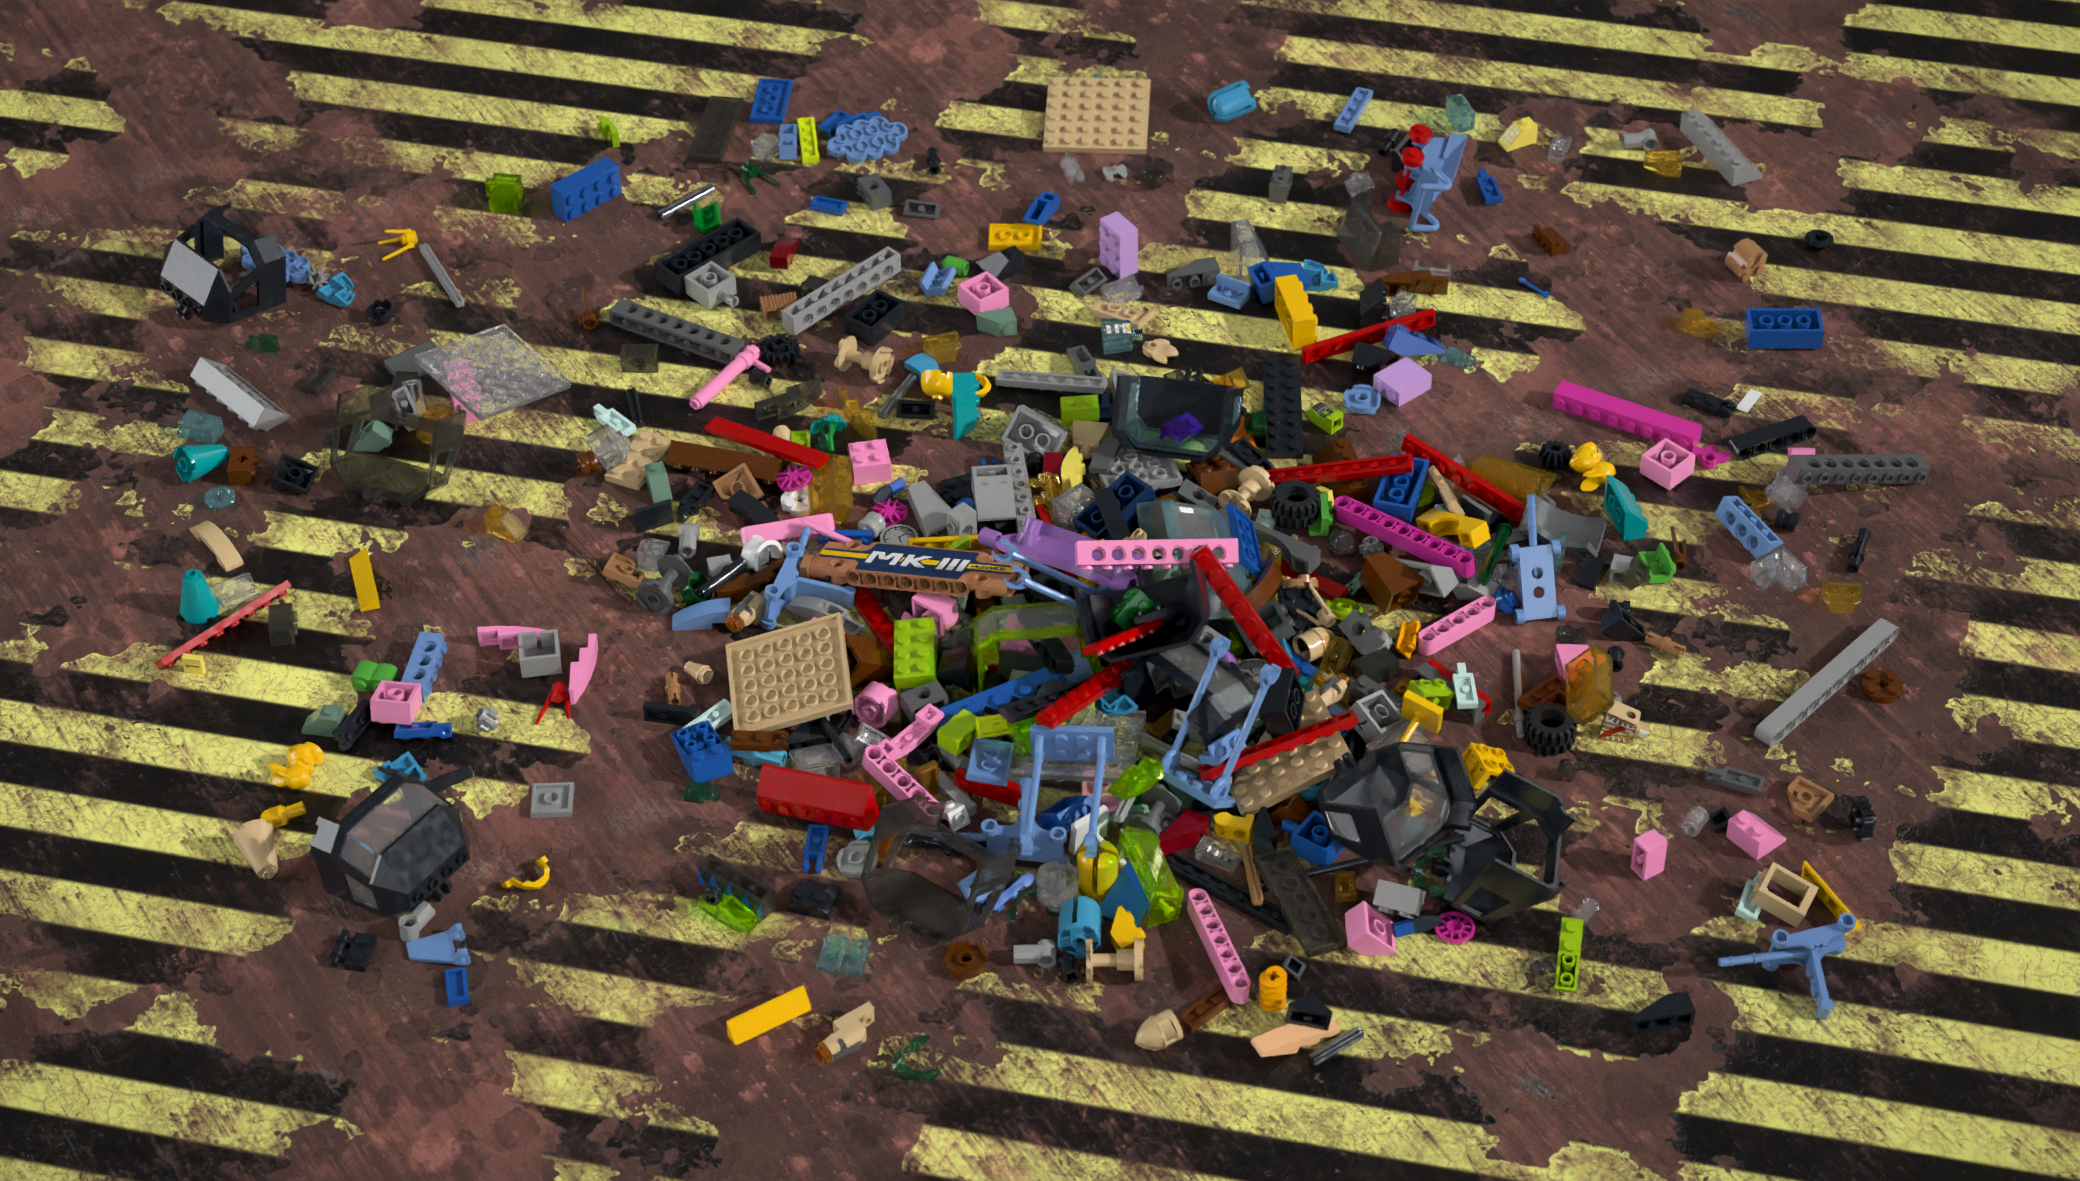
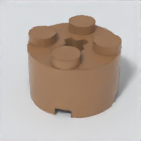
(1746, 259)

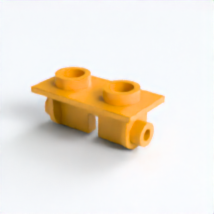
(1407, 637)

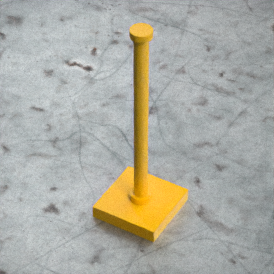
(1420, 713)

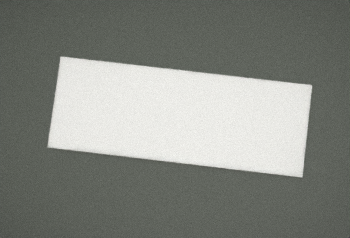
(1749, 400)

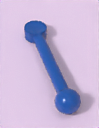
(1545, 294)

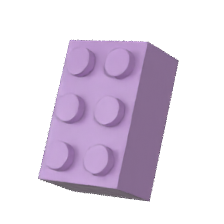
(1118, 245)

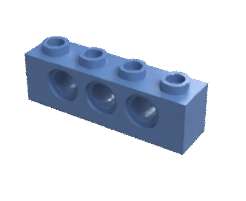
(1746, 526)
(425, 661)

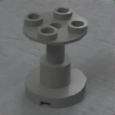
(657, 593)
(1158, 800)

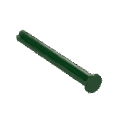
(1503, 532)

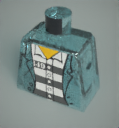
(1118, 335)

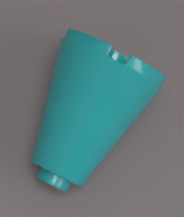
(199, 460)
(197, 598)

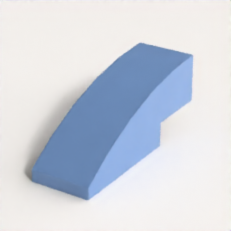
(788, 141)
(702, 615)

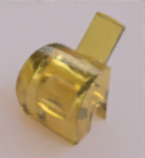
(1322, 676)

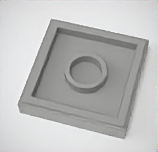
(552, 800)

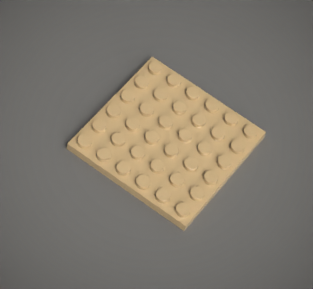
(1097, 115)
(789, 675)

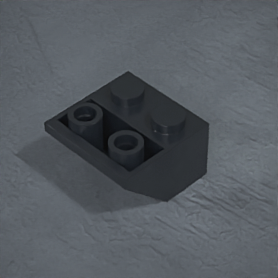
(1372, 304)

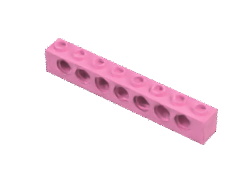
(1084, 549)

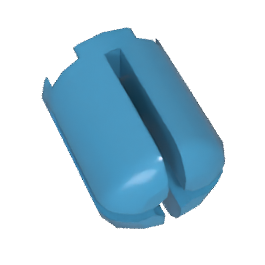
(1231, 102)
(1079, 925)

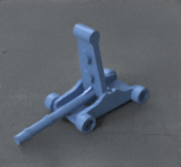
(1536, 570)
(789, 585)
(1046, 843)
(1806, 950)

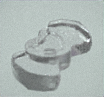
(1586, 910)

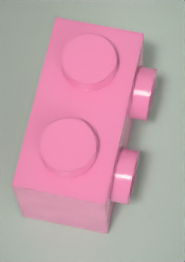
(1649, 854)

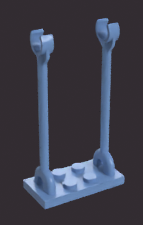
(1026, 582)
(1069, 744)
(1214, 794)

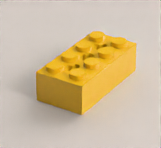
(1295, 311)

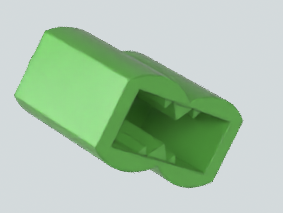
(369, 675)

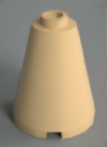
(258, 846)

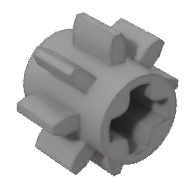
(313, 278)
(1370, 545)
(487, 718)

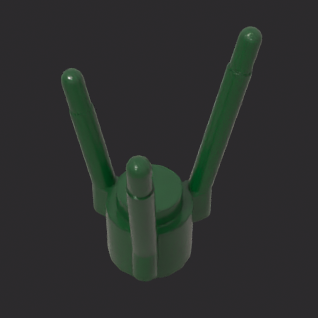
(751, 170)

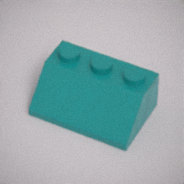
(964, 403)
(1624, 510)

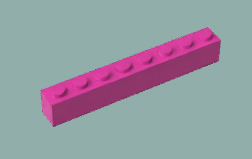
(1626, 415)

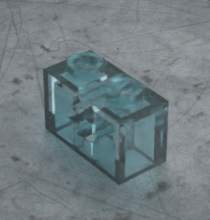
(1460, 113)
(201, 427)

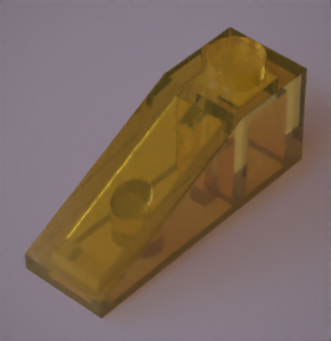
(435, 412)

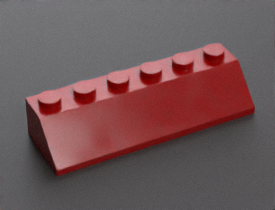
(817, 797)

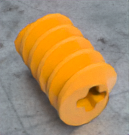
(1272, 989)

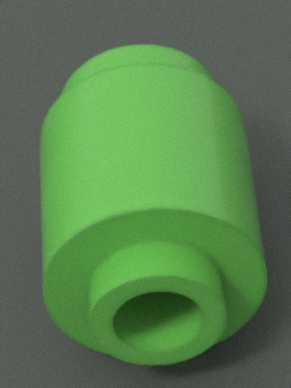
(960, 265)

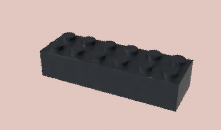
(723, 246)

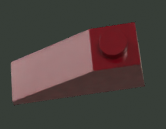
(1184, 832)

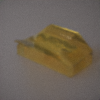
(942, 346)
(1841, 597)

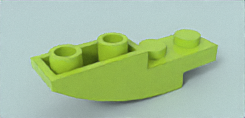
(1569, 955)

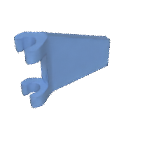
(440, 948)

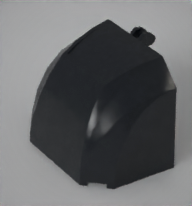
(1178, 629)

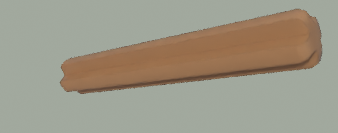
(1252, 876)

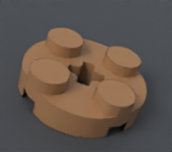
(1302, 582)

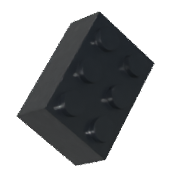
(874, 317)
(1283, 704)

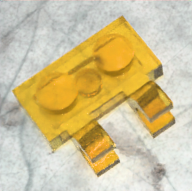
(1051, 486)

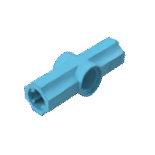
(757, 758)

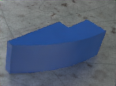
(1042, 208)

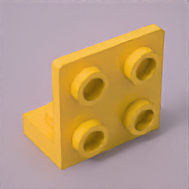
(1484, 761)

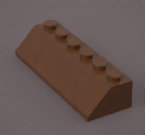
(724, 460)

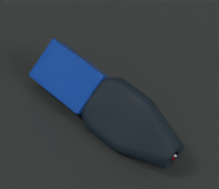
(887, 491)
(1417, 925)

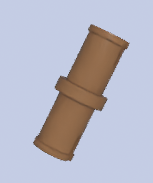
(1665, 644)
(672, 688)

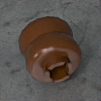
(587, 463)

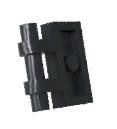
(359, 952)

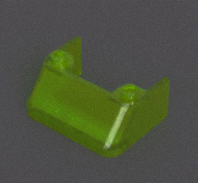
(1153, 873)

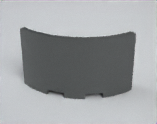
(1583, 532)

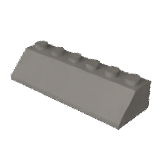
(1718, 148)
(238, 395)

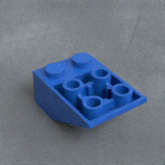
(1263, 277)
(1408, 343)
(702, 752)

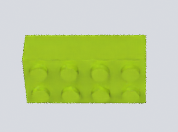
(915, 652)

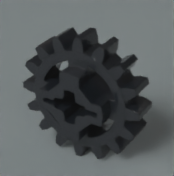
(779, 348)
(1862, 818)

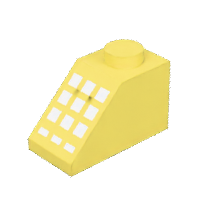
(1519, 134)

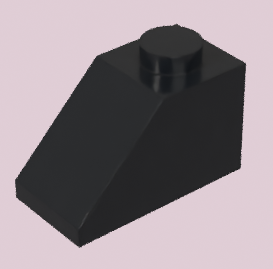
(1622, 626)

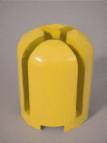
(1103, 870)

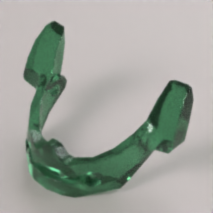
(1418, 879)
(1012, 914)
(909, 1073)

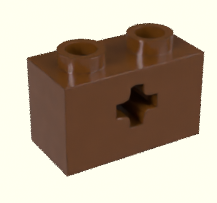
(242, 465)

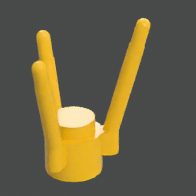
(408, 237)

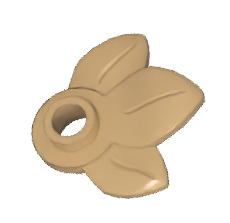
(1159, 350)

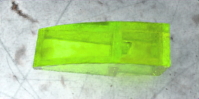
(1137, 779)
(731, 914)

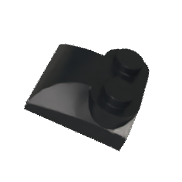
(292, 475)
(814, 898)

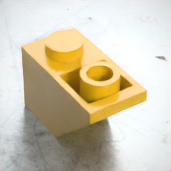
(1125, 930)

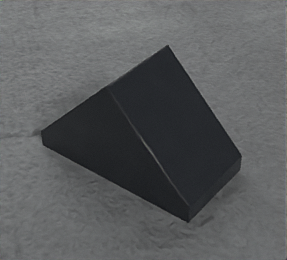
(1591, 573)
(1309, 1013)

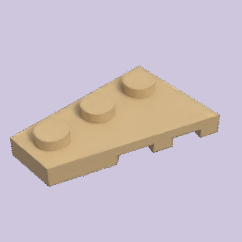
(1115, 311)
(1446, 492)

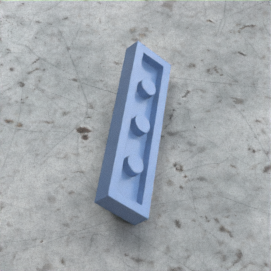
(1353, 109)

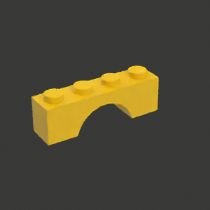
(1471, 531)

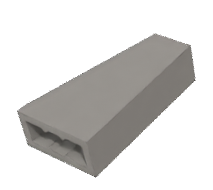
(928, 509)

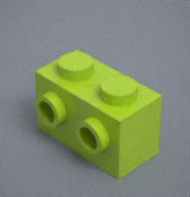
(1079, 408)
(1433, 691)
(957, 733)

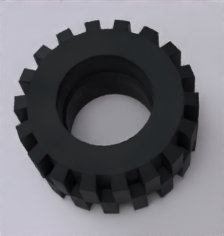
(1295, 504)
(1035, 597)
(1550, 728)

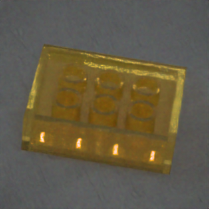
(1512, 477)

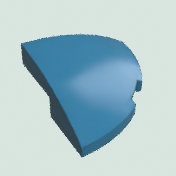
(1319, 276)
(338, 291)
(920, 363)
(1115, 704)
(405, 764)

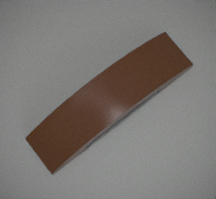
(1265, 585)

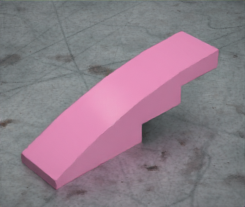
(504, 636)
(582, 671)

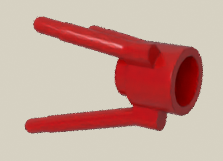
(557, 694)

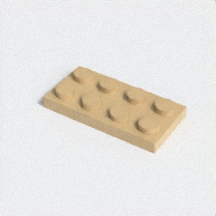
(643, 450)

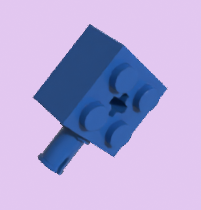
(1312, 840)

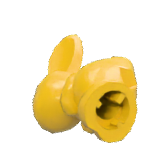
(1587, 461)
(300, 761)

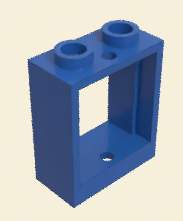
(1064, 812)

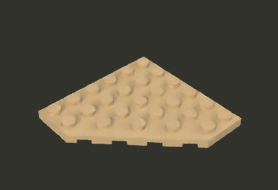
(1291, 771)

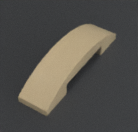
(219, 544)

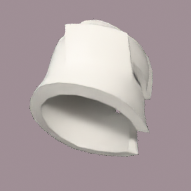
(757, 552)

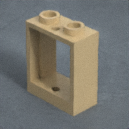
(1778, 906)

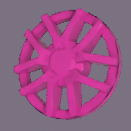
(793, 476)
(891, 512)
(1455, 927)

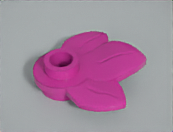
(1710, 456)

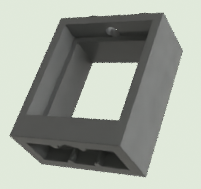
(1283, 630)

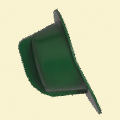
(1256, 424)
(689, 587)

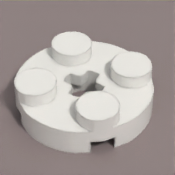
(790, 502)

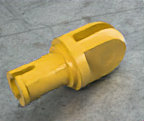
(280, 815)

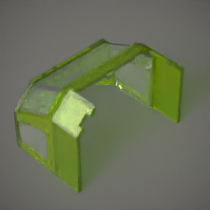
(1024, 623)

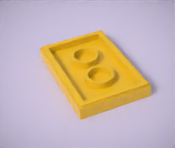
(1023, 236)

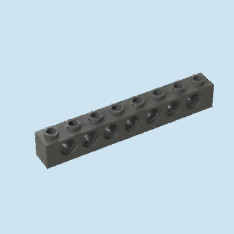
(675, 331)
(1857, 469)

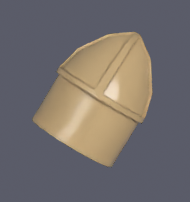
(1316, 641)
(1158, 1031)

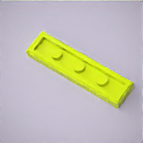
(808, 140)

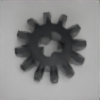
(1555, 454)

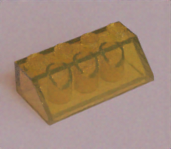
(832, 489)

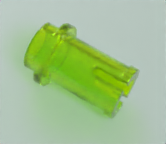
(1237, 646)

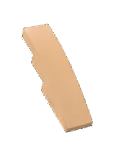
(1290, 1037)

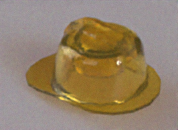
(1695, 323)

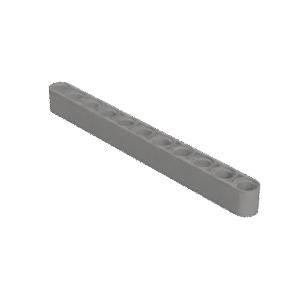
(1826, 682)

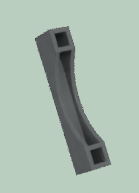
(1298, 554)

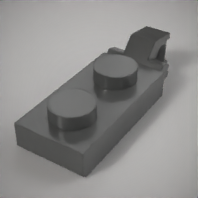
(1736, 779)

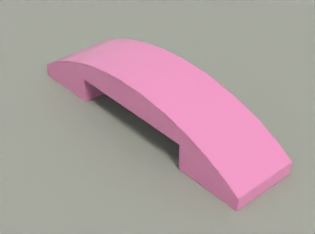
(914, 734)

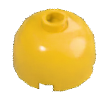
(937, 384)

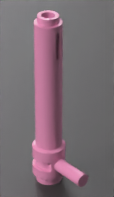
(741, 362)

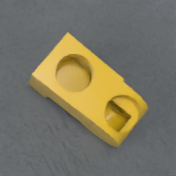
(1234, 827)

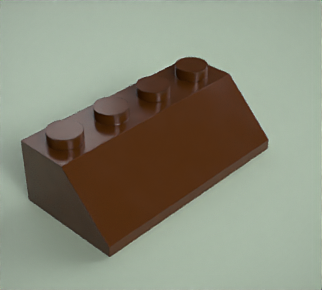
(1342, 450)

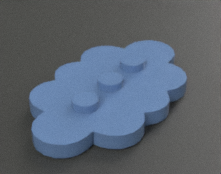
(867, 139)
(296, 266)

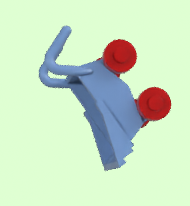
(1426, 174)

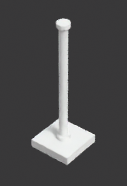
(1080, 829)

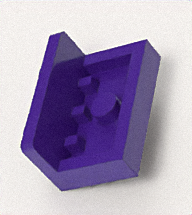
(1181, 428)

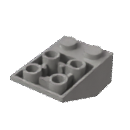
(993, 492)

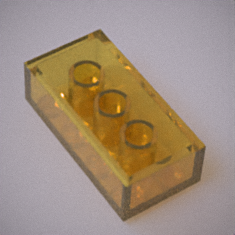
(1589, 684)

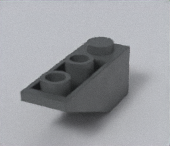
(1195, 274)

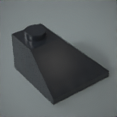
(1003, 263)
(1372, 357)

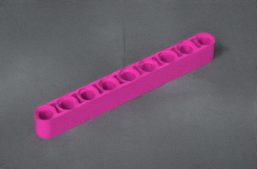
(1404, 536)

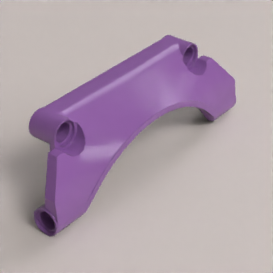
(1057, 549)

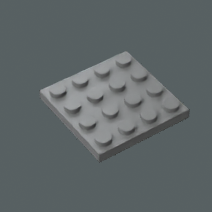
(1153, 470)

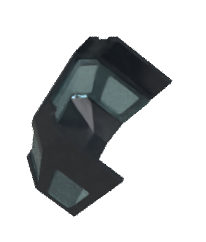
(1149, 402)

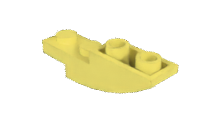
(1072, 469)

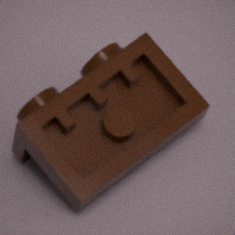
(1550, 240)

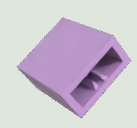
(1402, 381)

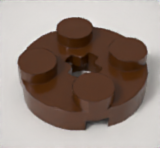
(1872, 681)
(965, 970)

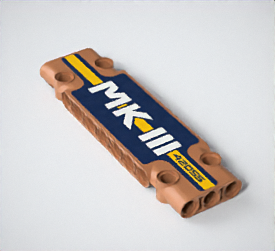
(914, 569)

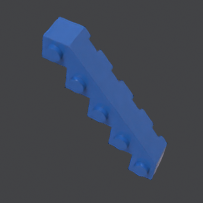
(993, 698)

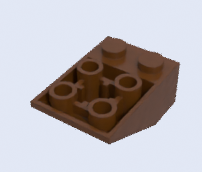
(1214, 475)

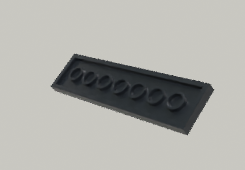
(1283, 407)

